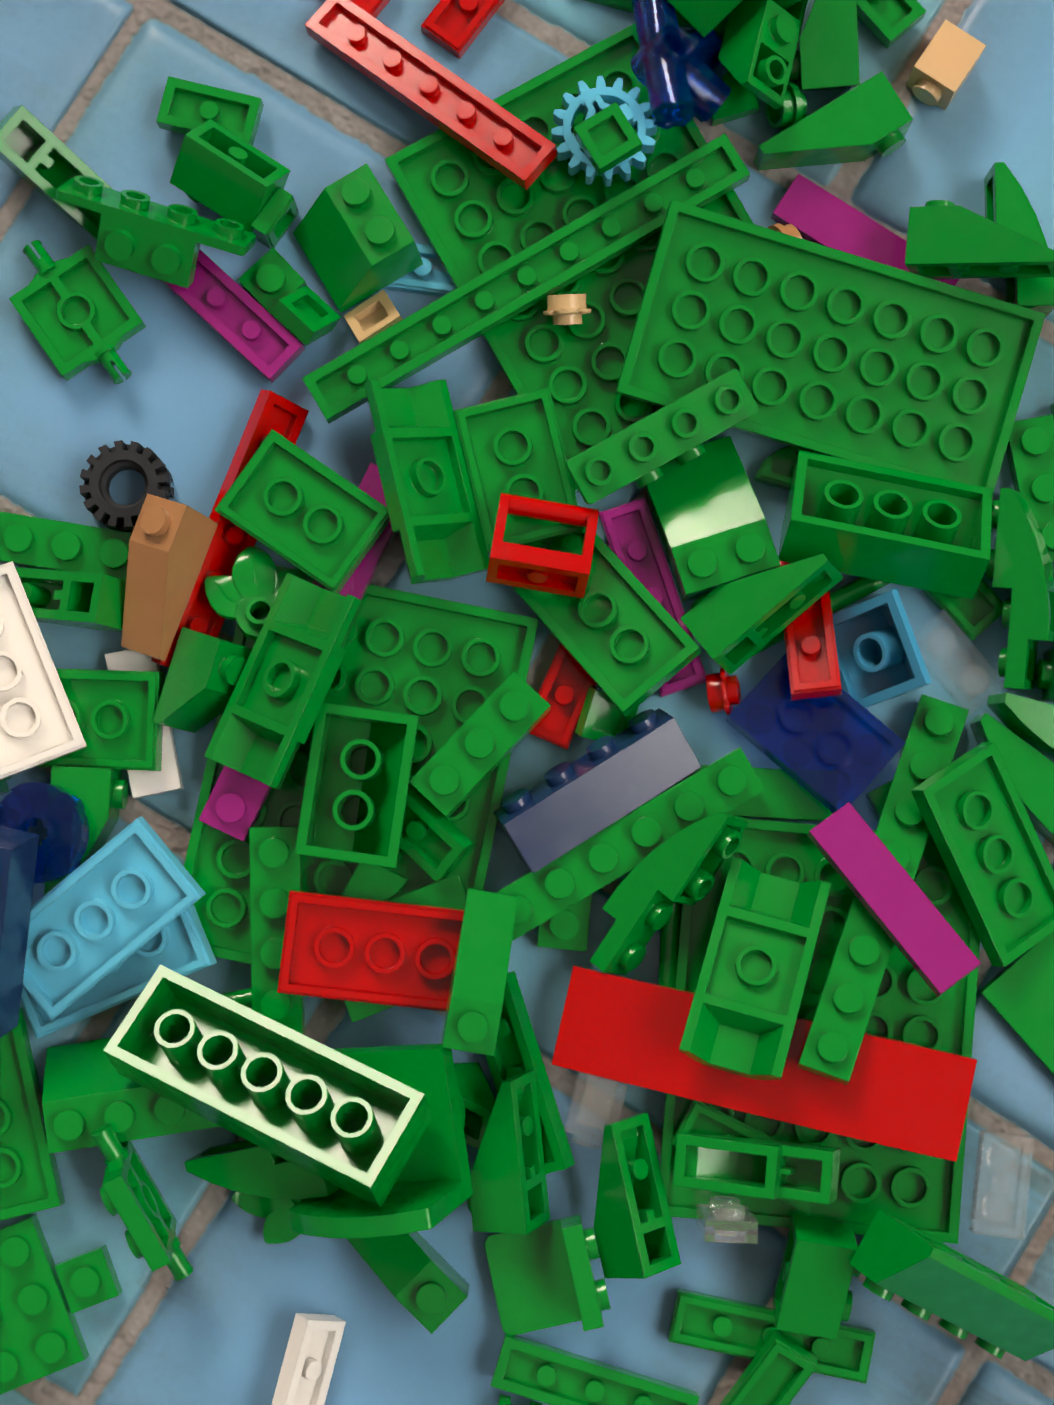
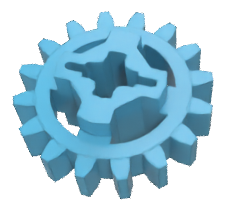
(589, 103)

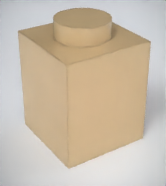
(944, 65)

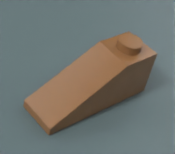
(161, 573)

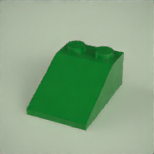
(710, 521)

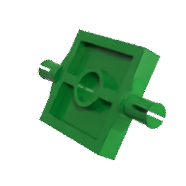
(77, 312)
(137, 1200)

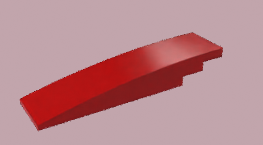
(894, 1097)

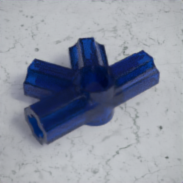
(676, 66)

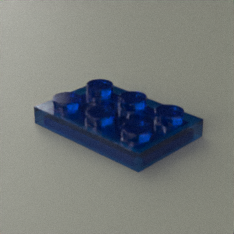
(820, 742)

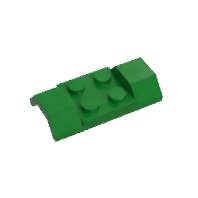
(426, 481)
(284, 681)
(754, 972)

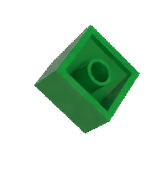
(356, 239)

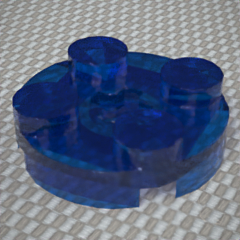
(61, 815)

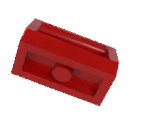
(539, 567)

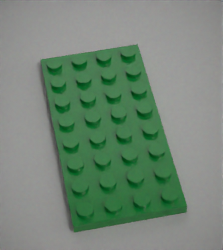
(832, 347)

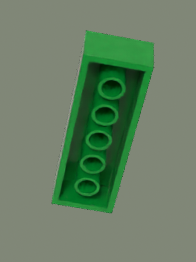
(270, 1085)

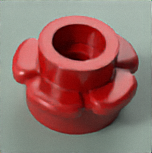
(723, 691)

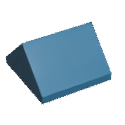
(878, 651)

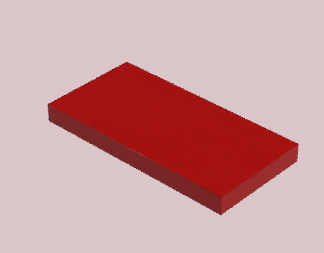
(368, 950)

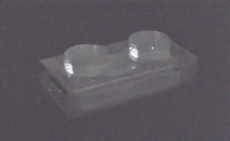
(956, 663)
(1001, 1184)
(726, 1221)

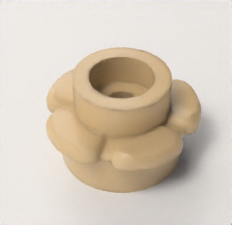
(566, 308)

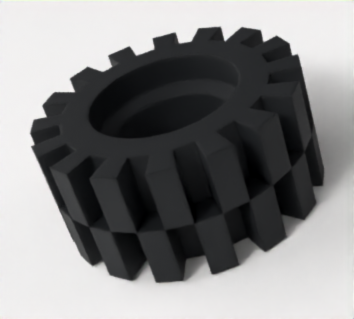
(106, 466)

